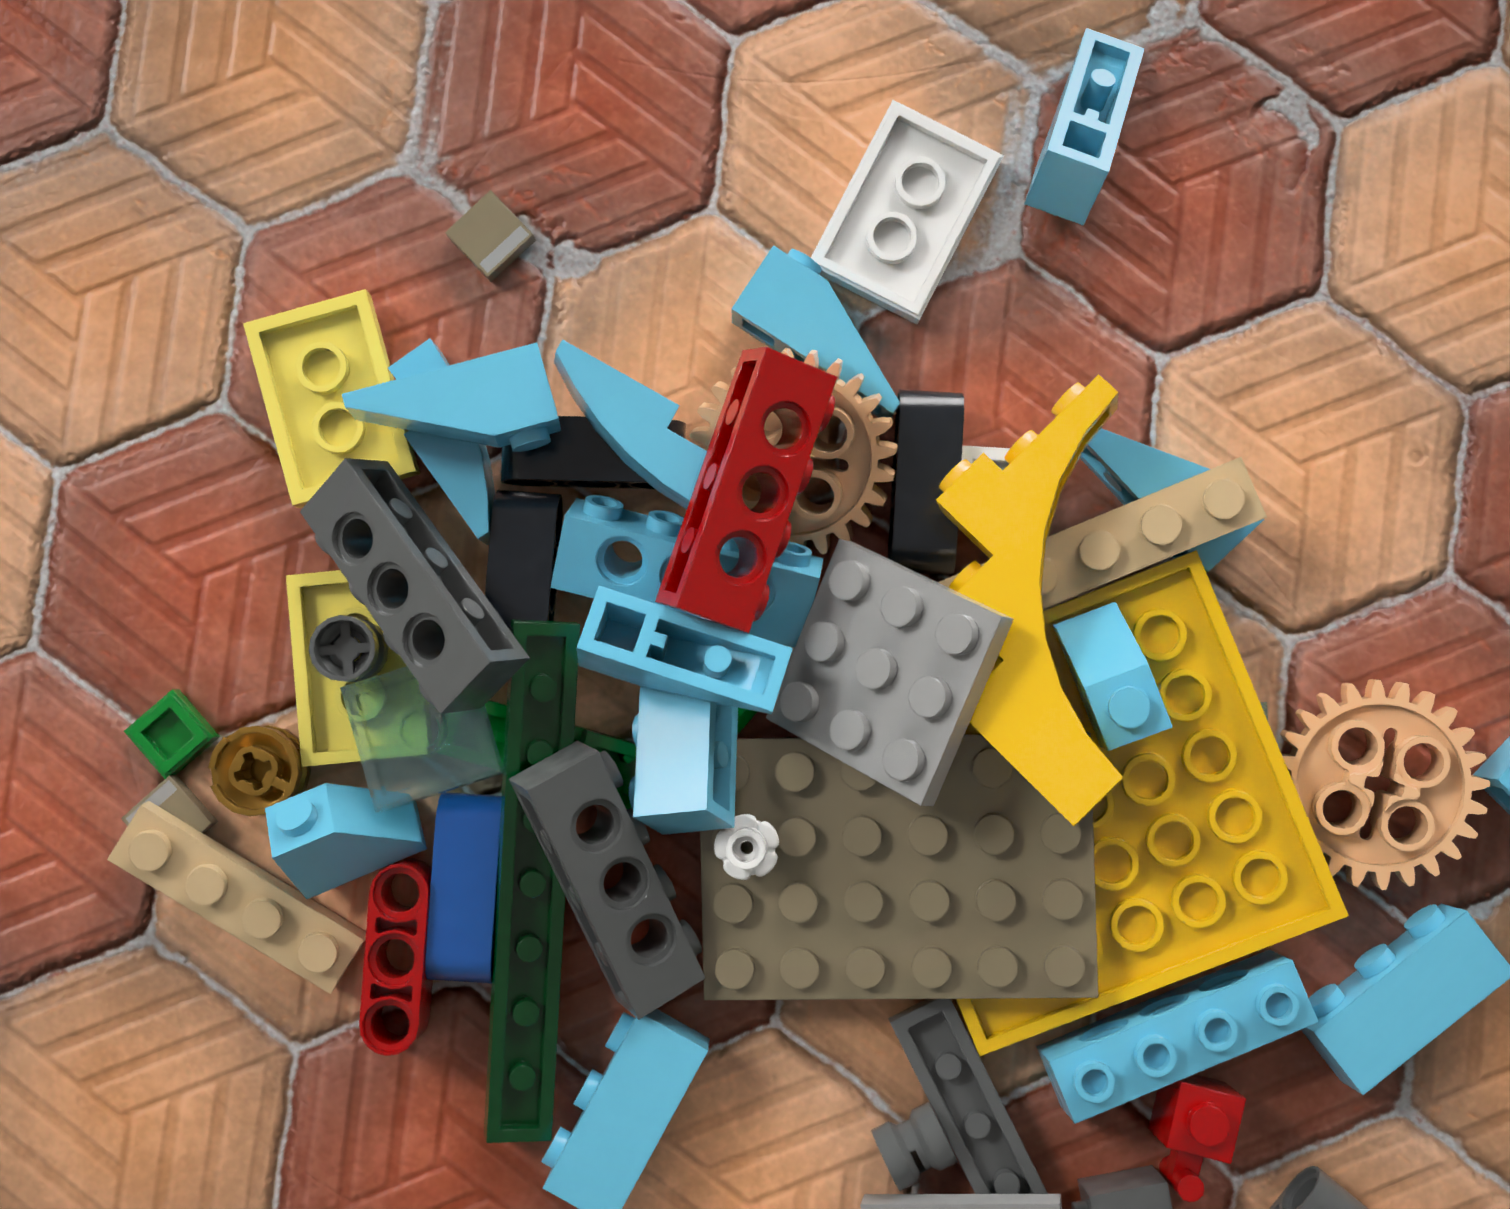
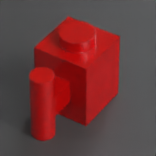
(1195, 1121)

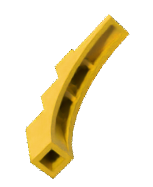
(1009, 520)

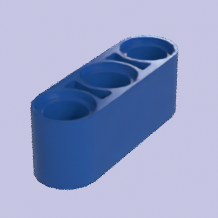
(463, 888)

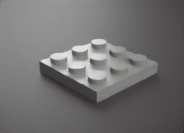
(889, 671)

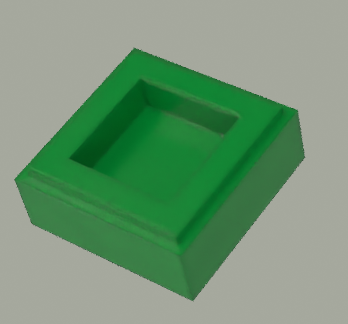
(171, 733)

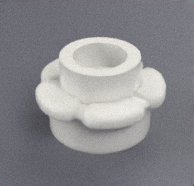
(764, 841)

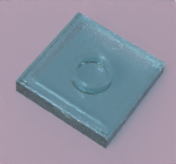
(410, 746)

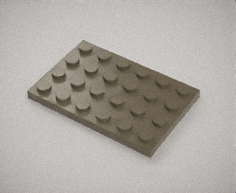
(899, 895)

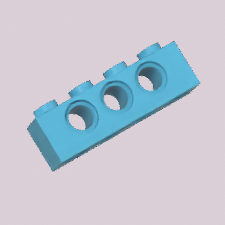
(588, 560)
(1176, 1034)

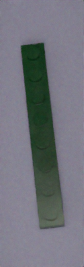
(529, 896)

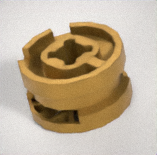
(257, 769)

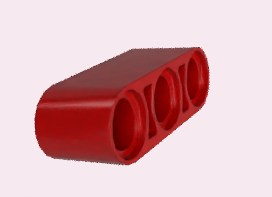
(383, 982)

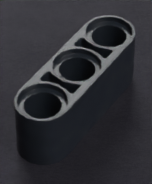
(928, 449)
(573, 459)
(523, 554)

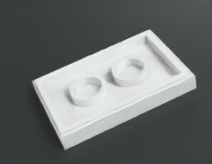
(905, 211)

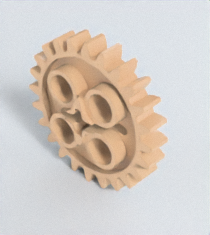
(850, 486)
(1437, 796)

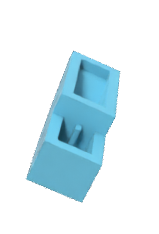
(632, 423)
(457, 465)

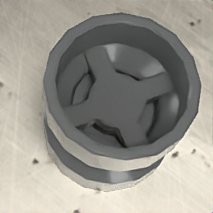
(335, 649)
(914, 1146)

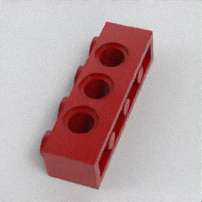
(716, 512)

